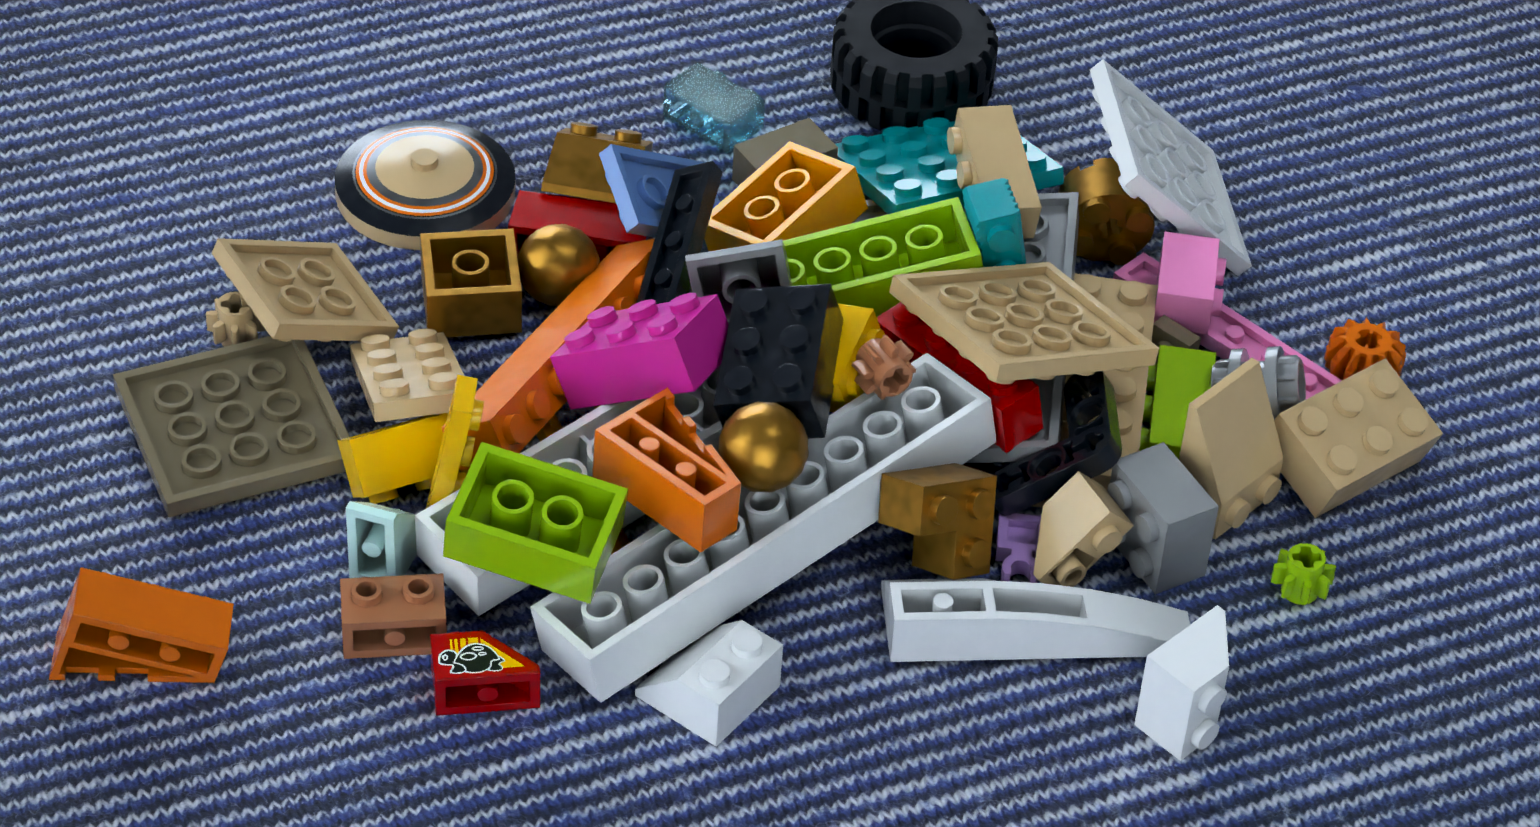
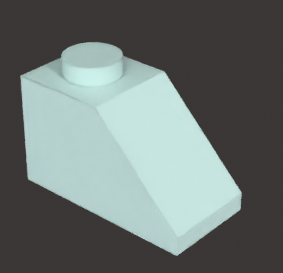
(379, 540)

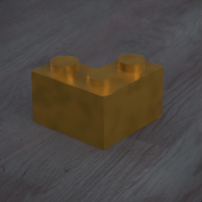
(948, 514)

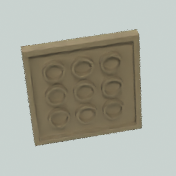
(232, 422)

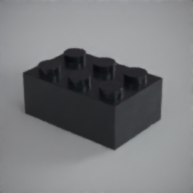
(781, 352)

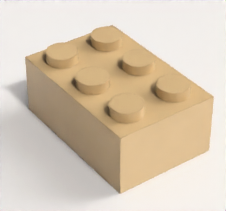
(1353, 437)

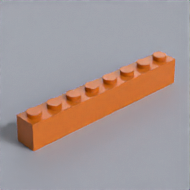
(525, 387)

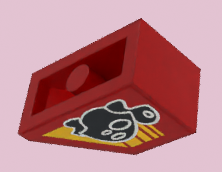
(480, 675)

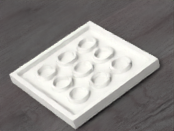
(1167, 165)

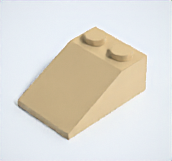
(1234, 445)

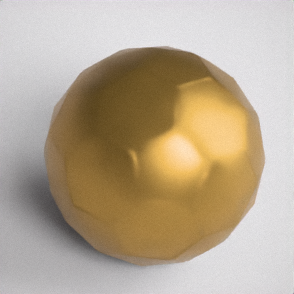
(556, 262)
(764, 446)

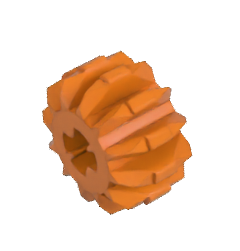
(1362, 345)

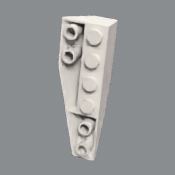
(1019, 621)

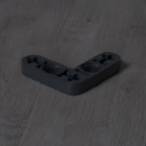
(1089, 449)

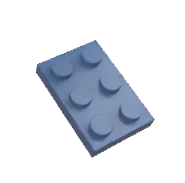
(641, 185)

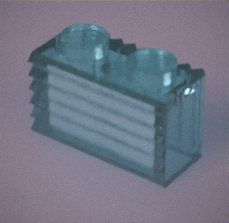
(713, 107)

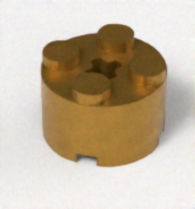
(1109, 220)

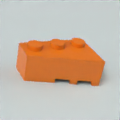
(140, 629)

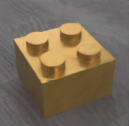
(471, 282)

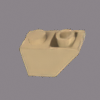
(1077, 530)

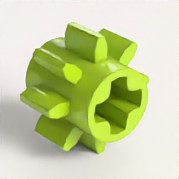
(1303, 574)

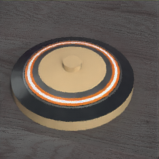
(423, 181)

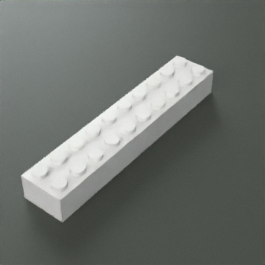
(668, 594)

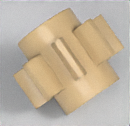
(233, 320)

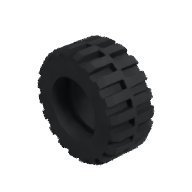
(912, 60)

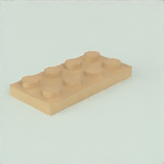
(406, 374)

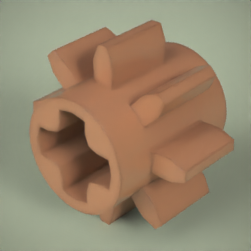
(884, 367)

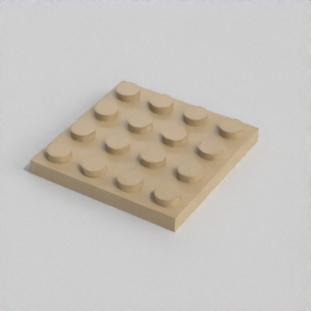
(1023, 321)

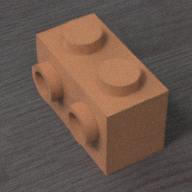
(391, 614)

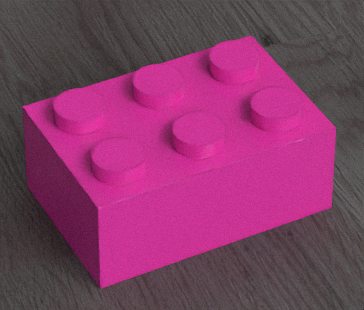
(642, 351)

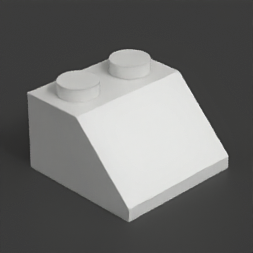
(716, 680)
(1186, 686)

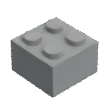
(1169, 516)

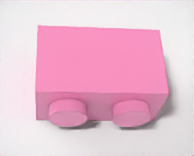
(1188, 280)

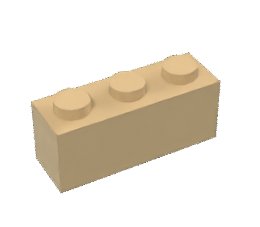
(992, 149)

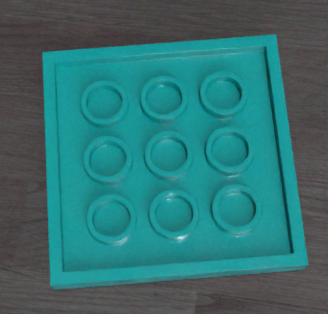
(915, 168)

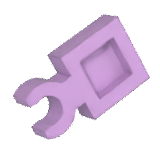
(1017, 544)

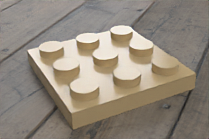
(303, 290)

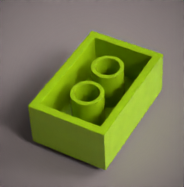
(535, 522)

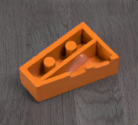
(669, 471)

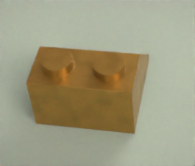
(576, 164)

